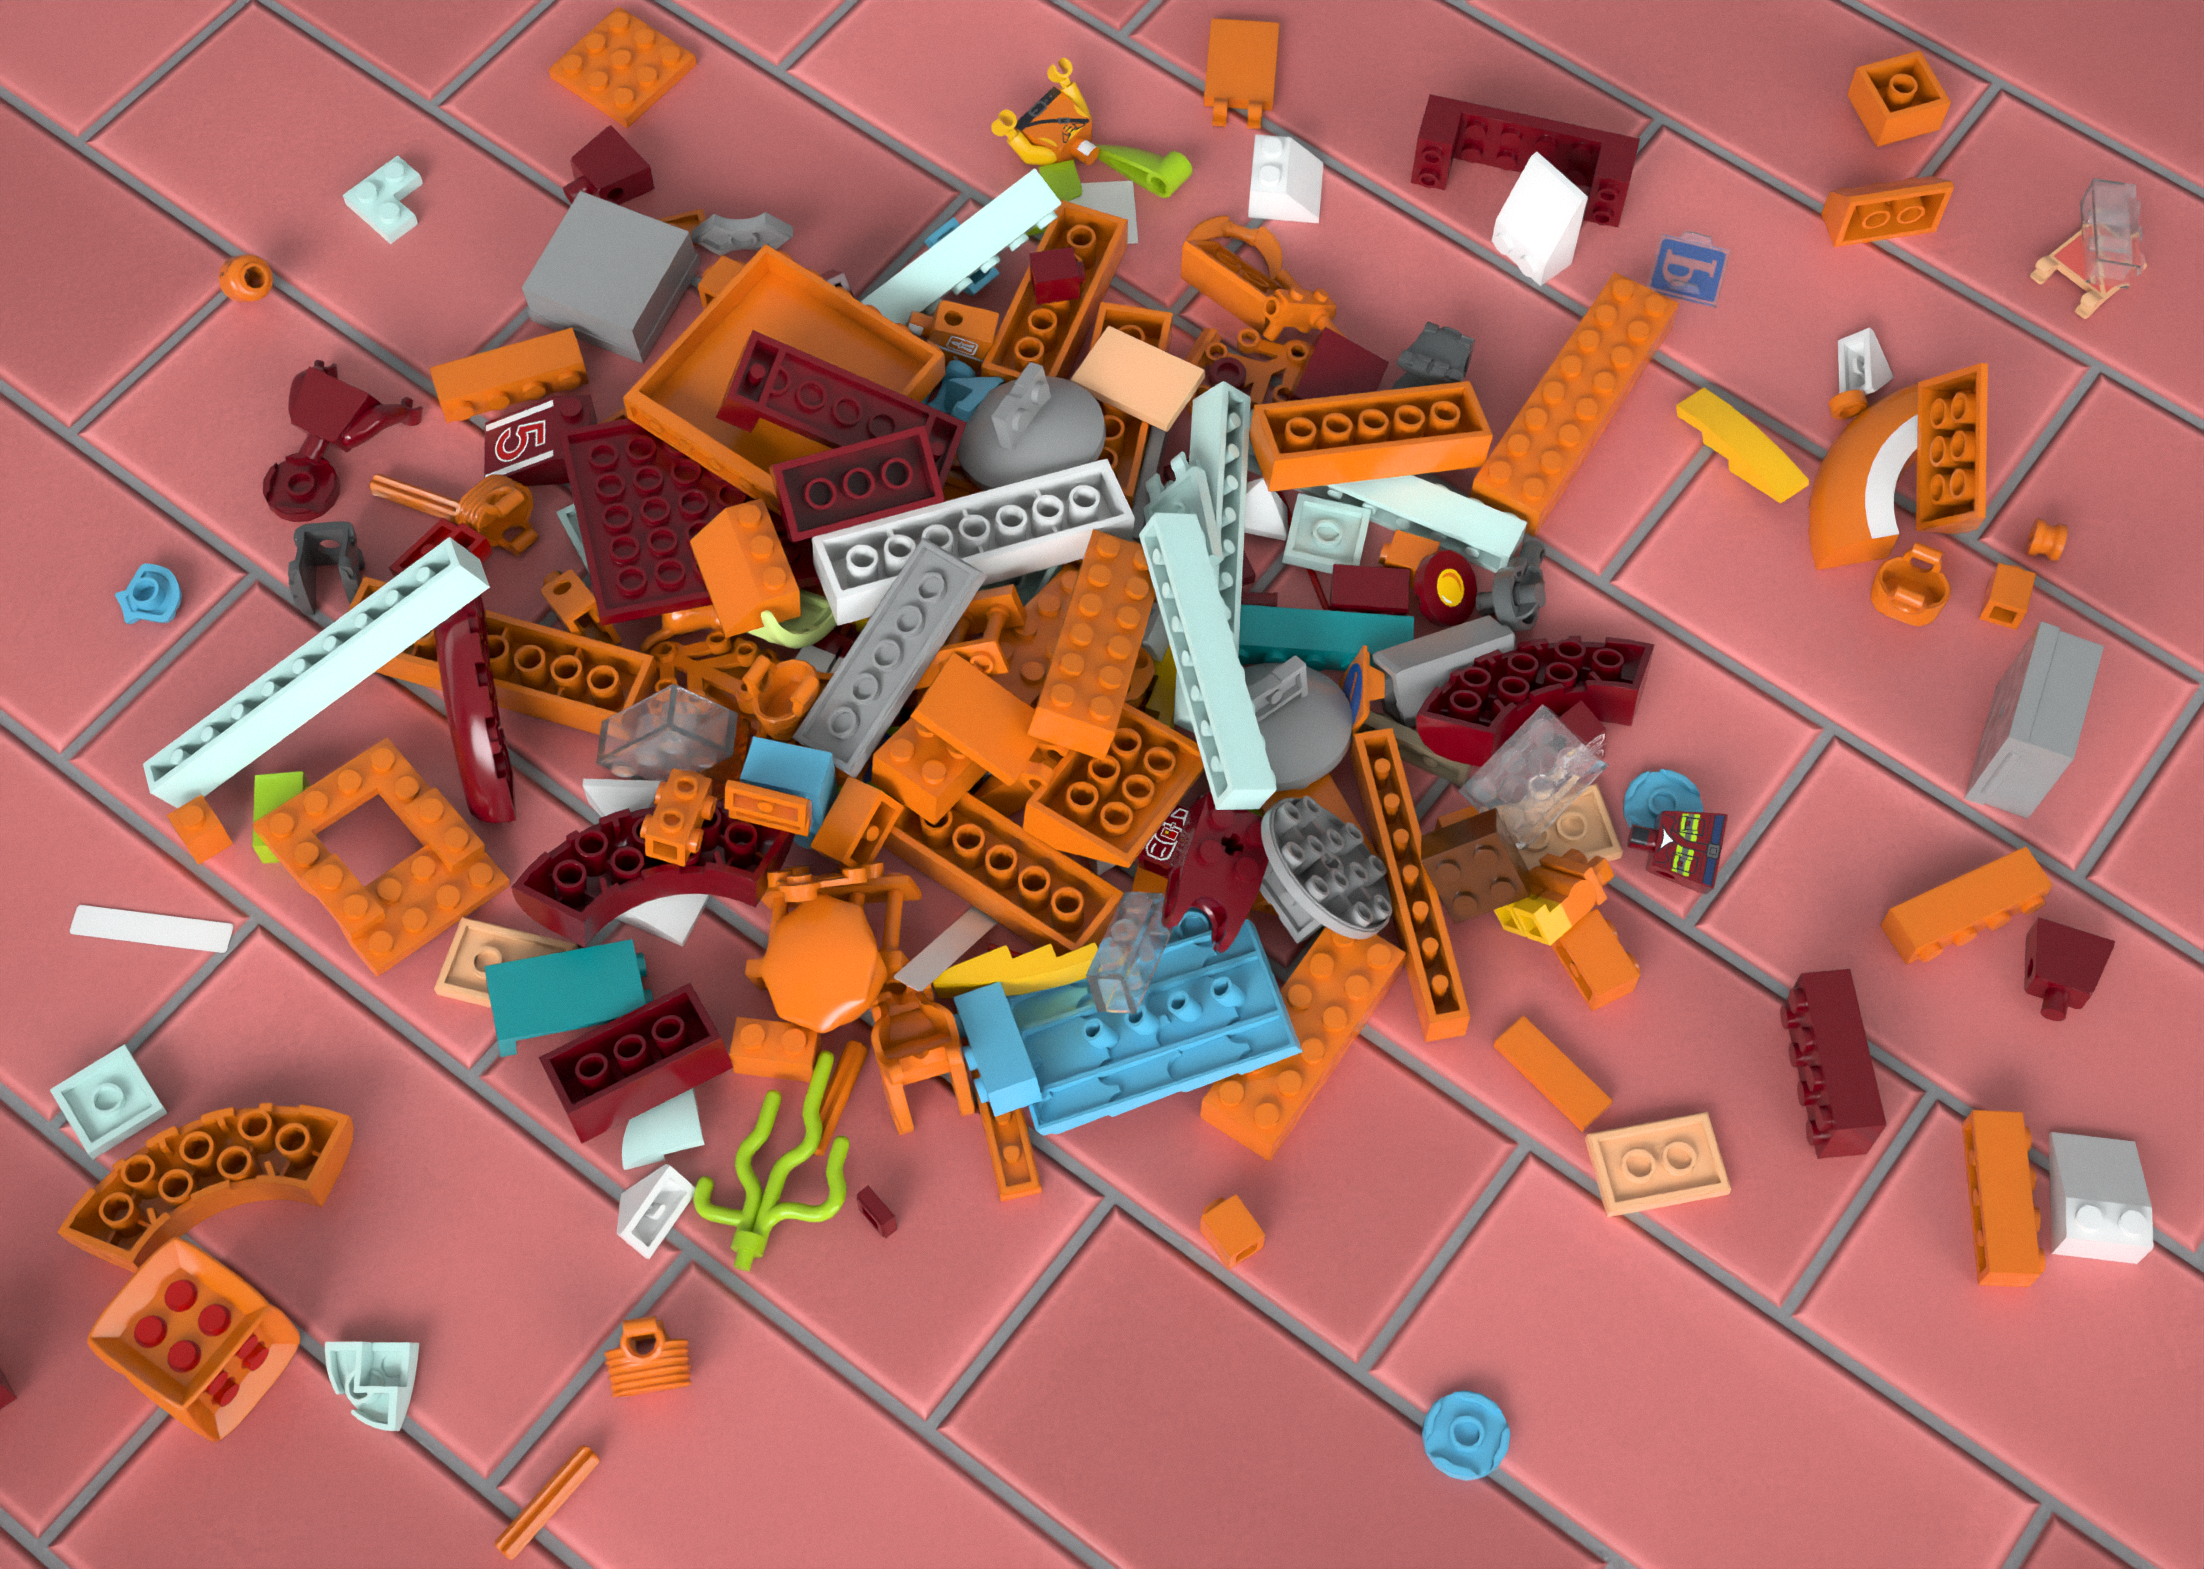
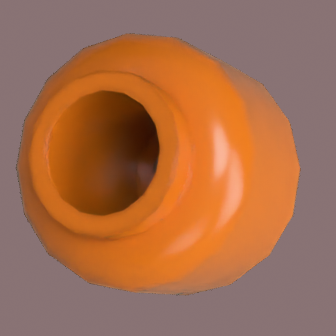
(245, 278)

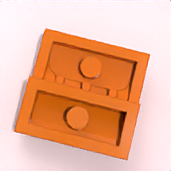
(768, 807)

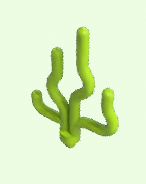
(760, 1213)

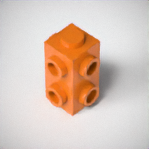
(678, 818)

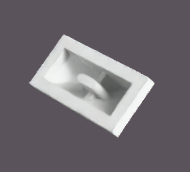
(1862, 363)
(1265, 512)
(616, 795)
(652, 1208)

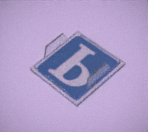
(1689, 268)

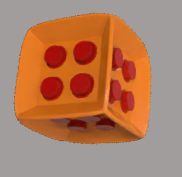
(195, 1338)

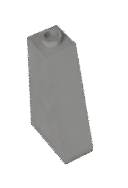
(1426, 662)

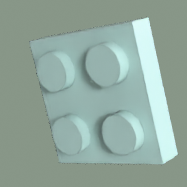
(1325, 534)
(108, 1101)

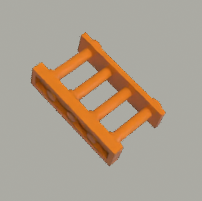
(987, 614)
(891, 889)

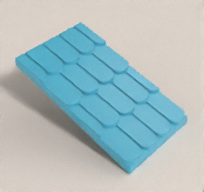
(1195, 1025)

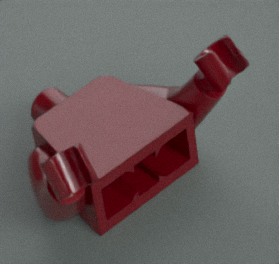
(339, 412)

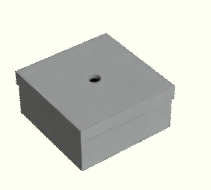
(611, 276)
(2034, 721)

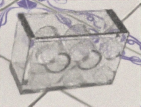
(666, 733)
(1534, 776)

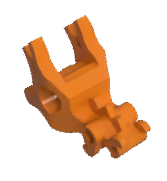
(913, 1043)

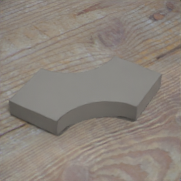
(727, 235)

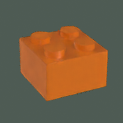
(1898, 98)

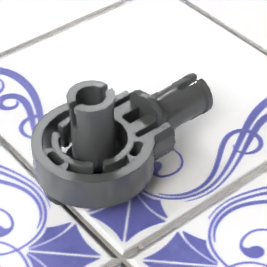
(1517, 590)

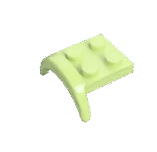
(800, 632)

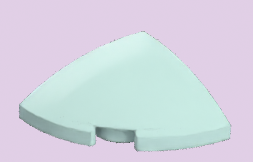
(662, 1131)
(374, 1378)

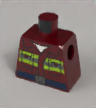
(1683, 847)

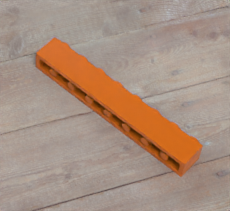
(1414, 898)

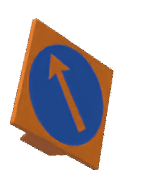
(1361, 685)

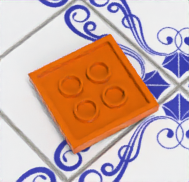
(622, 66)

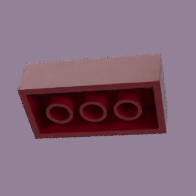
(856, 483)
(636, 1062)
(1833, 1064)

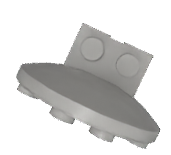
(1030, 430)
(1301, 719)
(1321, 872)

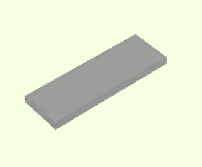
(890, 656)

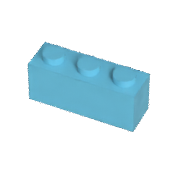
(995, 1050)

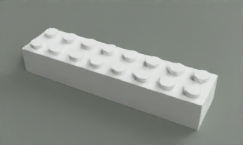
(995, 530)

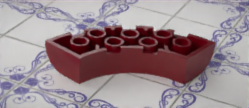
(1498, 693)
(474, 714)
(607, 872)

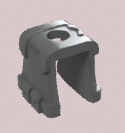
(1435, 358)
(312, 554)

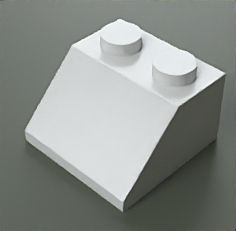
(1284, 181)

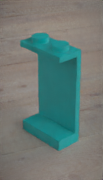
(564, 991)

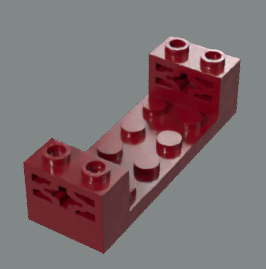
(1509, 140)
(827, 402)

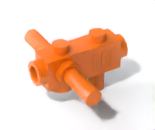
(1298, 308)

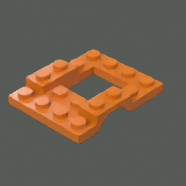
(412, 898)

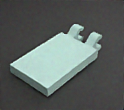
(1187, 496)

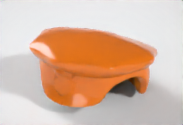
(823, 964)

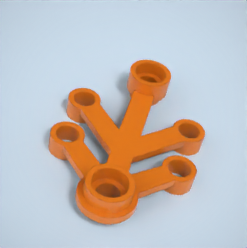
(1259, 372)
(674, 658)
(801, 885)

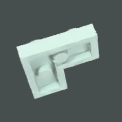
(379, 198)

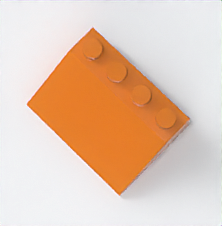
(1952, 451)
(1119, 802)

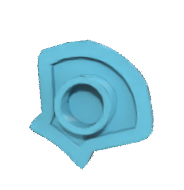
(150, 595)

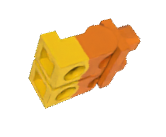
(1559, 896)

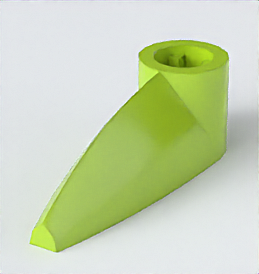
(1147, 169)

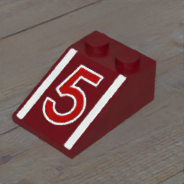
(528, 443)

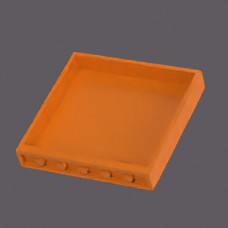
(798, 308)

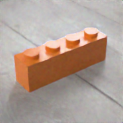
(509, 375)
(1966, 906)
(2002, 1198)

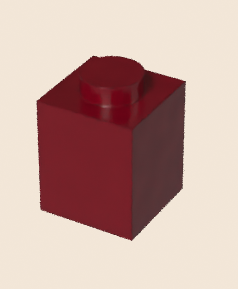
(1056, 275)

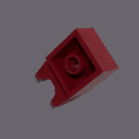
(1216, 869)

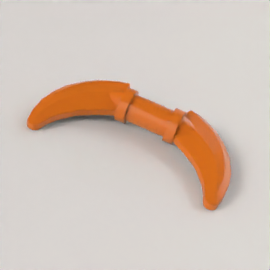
(1260, 238)

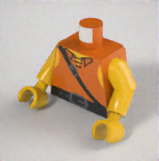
(1055, 127)

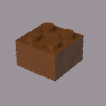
(1475, 866)

